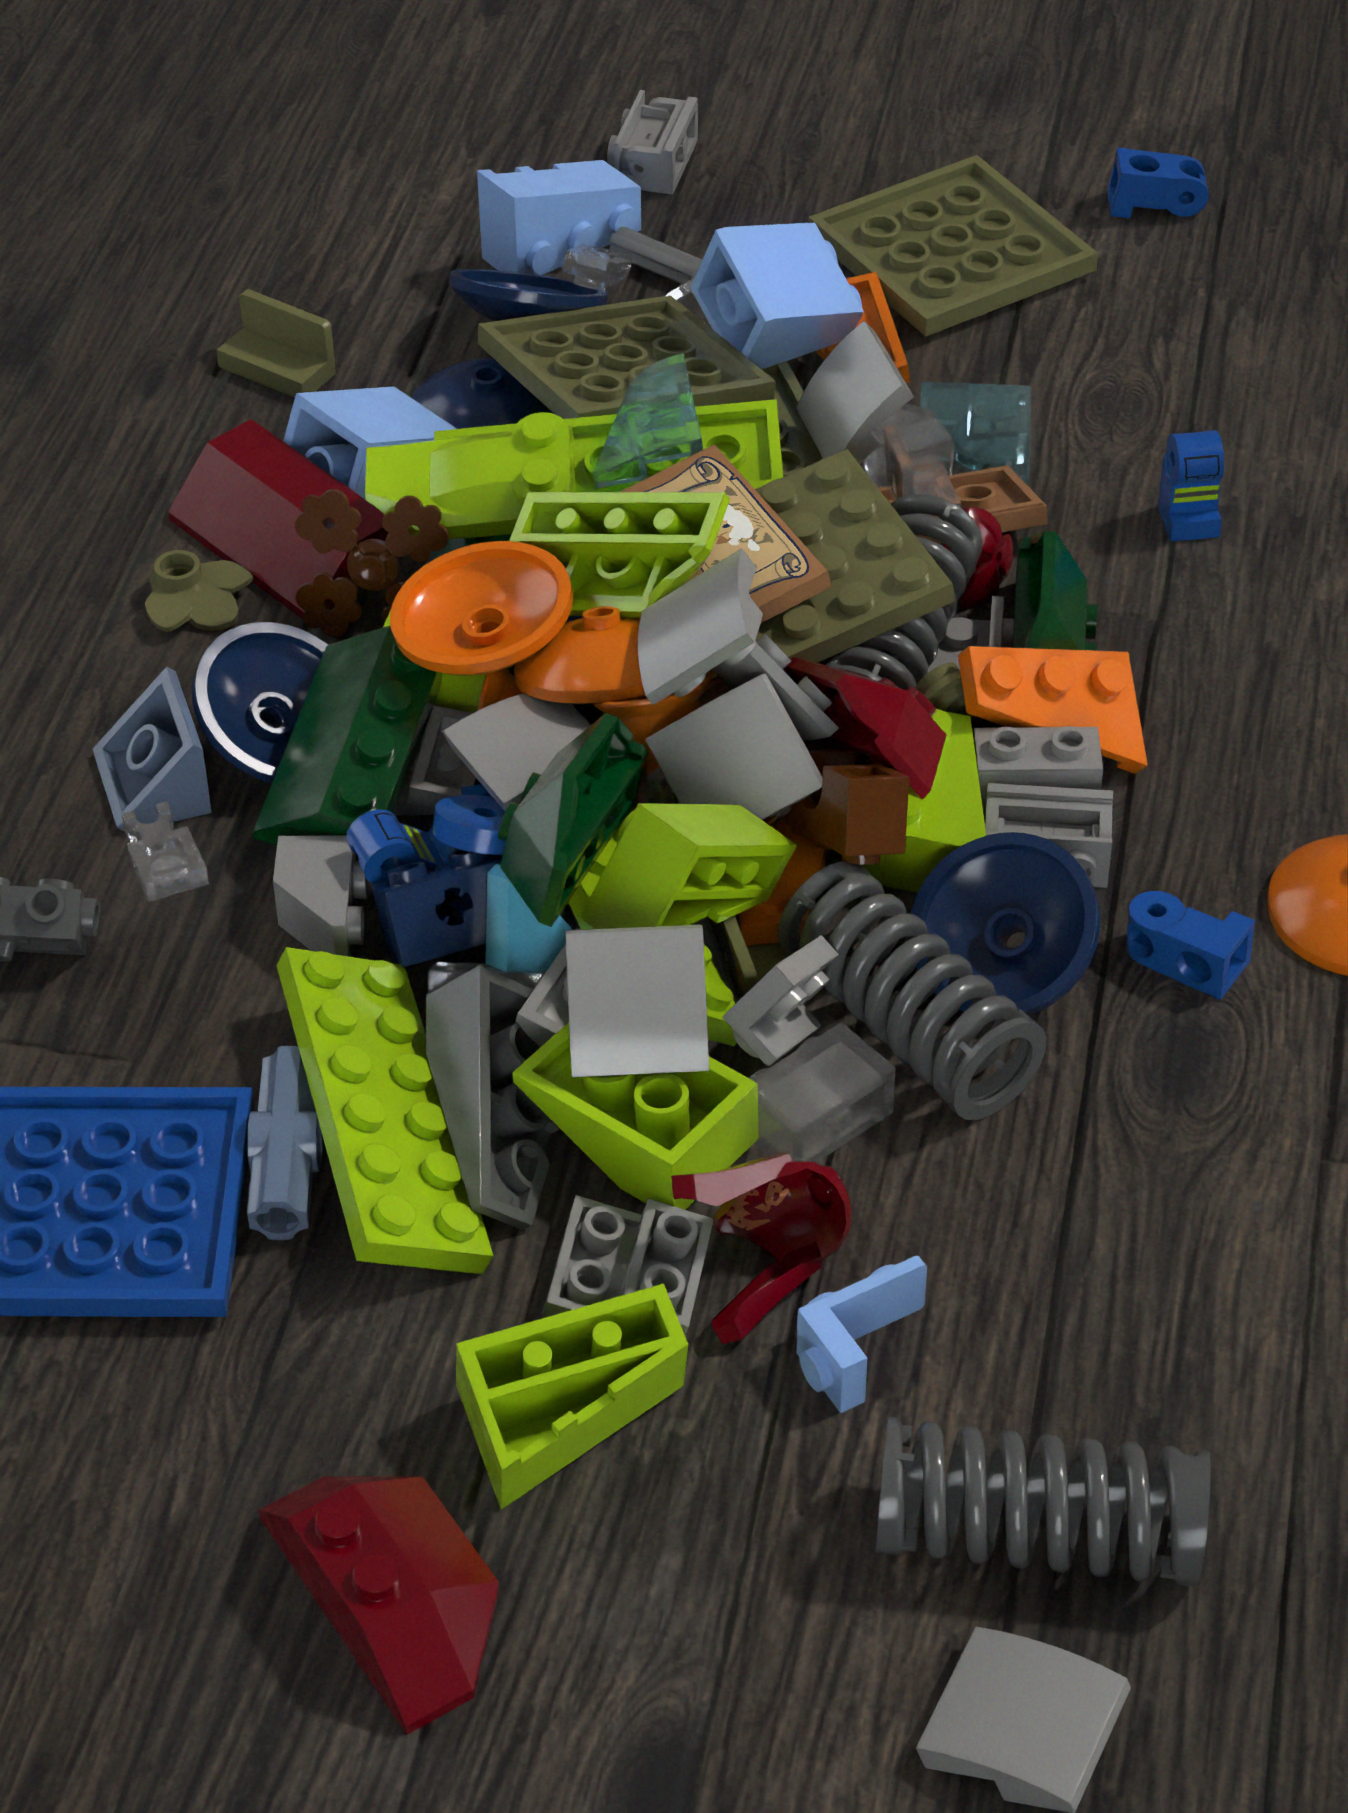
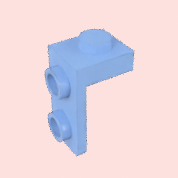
(835, 1319)

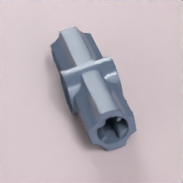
(282, 1148)

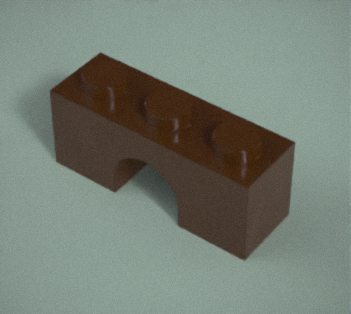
(856, 810)

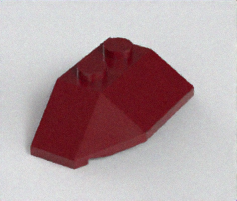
(879, 721)
(393, 1585)

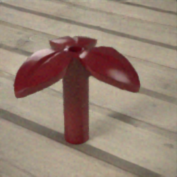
(995, 558)

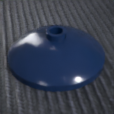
(517, 295)
(477, 395)
(253, 677)
(1007, 888)

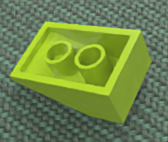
(645, 1124)

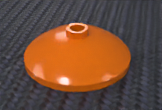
(481, 608)
(586, 661)
(1311, 902)

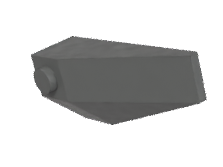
(490, 1120)

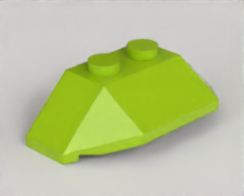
(623, 545)

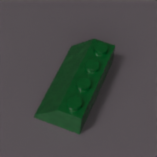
(350, 739)

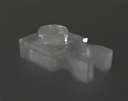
(163, 857)

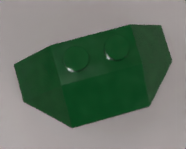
(1051, 597)
(570, 815)

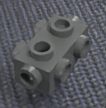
(46, 918)

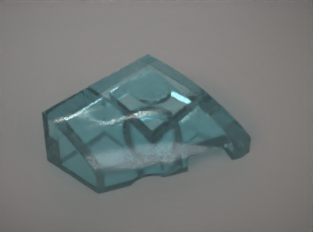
(984, 421)
(652, 424)

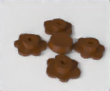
(370, 563)

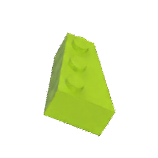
(945, 817)

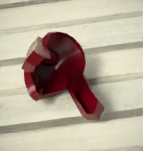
(784, 1207)

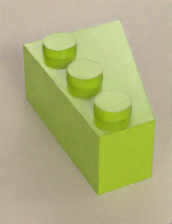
(687, 866)
(567, 1383)

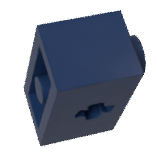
(408, 910)

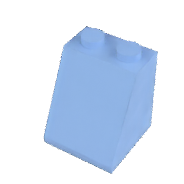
(775, 291)
(341, 424)

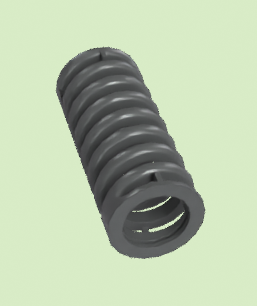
(911, 648)
(891, 1019)
(1173, 1476)

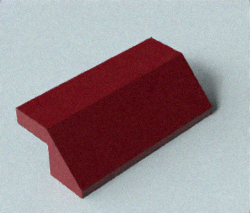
(245, 509)

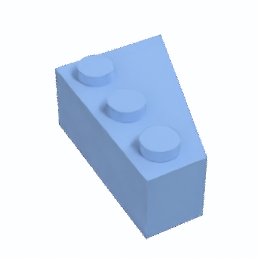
(541, 214)

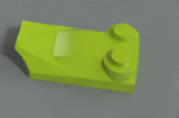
(478, 477)

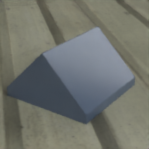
(154, 757)

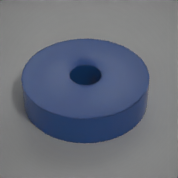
(469, 823)

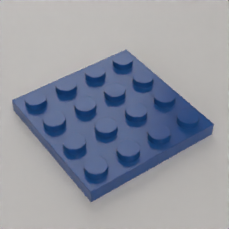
(120, 1199)

